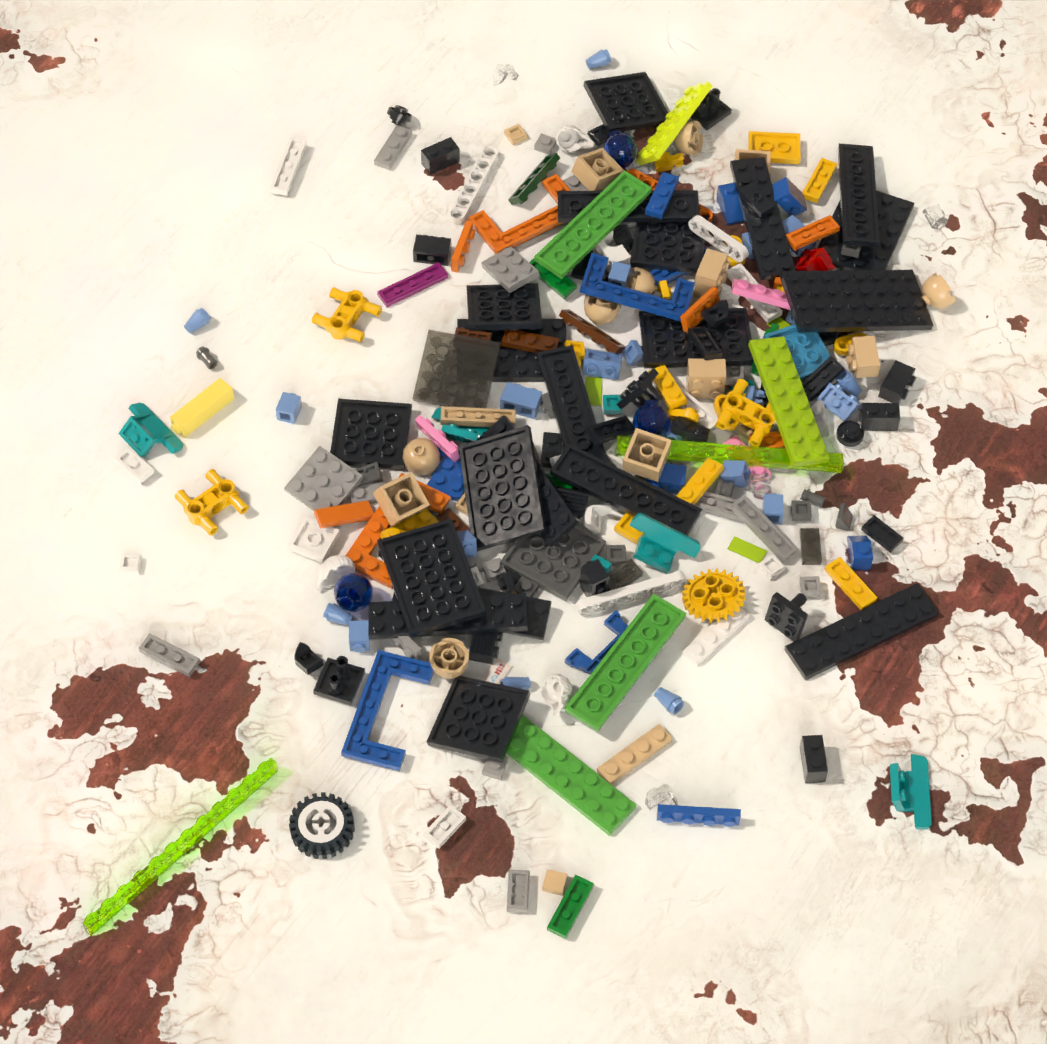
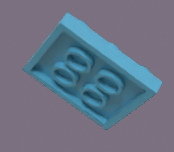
(805, 348)

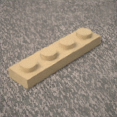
(474, 416)
(634, 754)

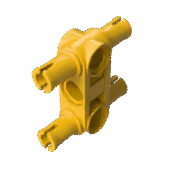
(347, 314)
(746, 412)
(211, 502)

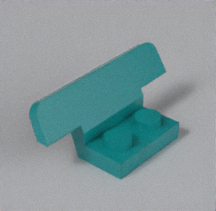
(147, 429)
(460, 433)
(660, 543)
(911, 790)

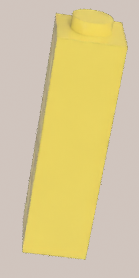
(201, 408)

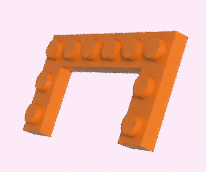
(525, 231)
(366, 542)

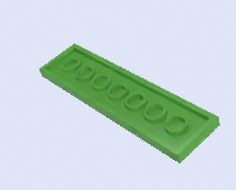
(592, 224)
(625, 662)
(569, 777)

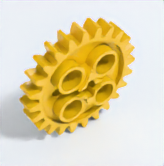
(713, 595)

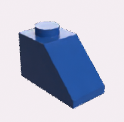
(729, 203)
(860, 552)

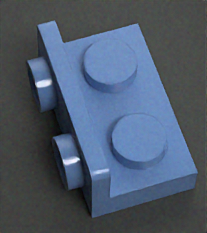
(602, 364)
(838, 402)

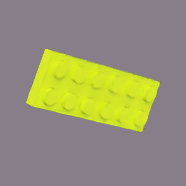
(674, 123)

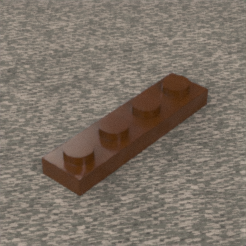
(586, 328)

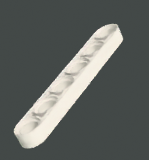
(472, 184)
(631, 593)

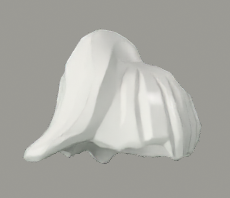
(572, 139)
(332, 570)
(557, 692)

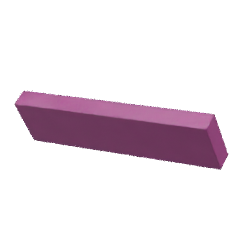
(412, 284)

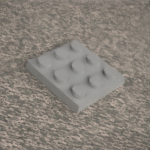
(323, 481)

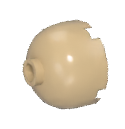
(689, 139)
(642, 281)
(937, 292)
(600, 310)
(421, 456)
(449, 658)

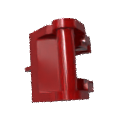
(817, 261)

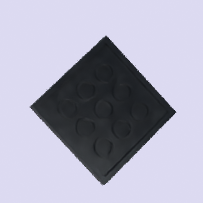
(626, 102)
(667, 247)
(497, 309)
(371, 432)
(478, 718)

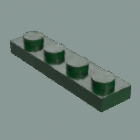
(537, 176)

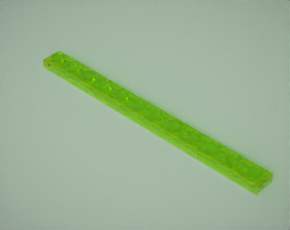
(752, 455)
(177, 849)

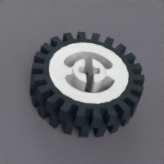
(319, 811)

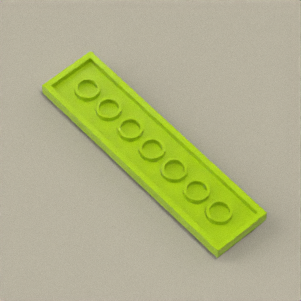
(788, 401)

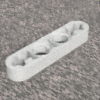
(702, 227)

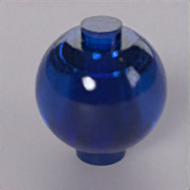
(621, 148)
(652, 418)
(353, 592)

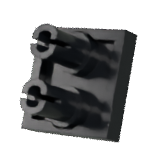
(711, 110)
(636, 388)
(787, 615)
(339, 680)

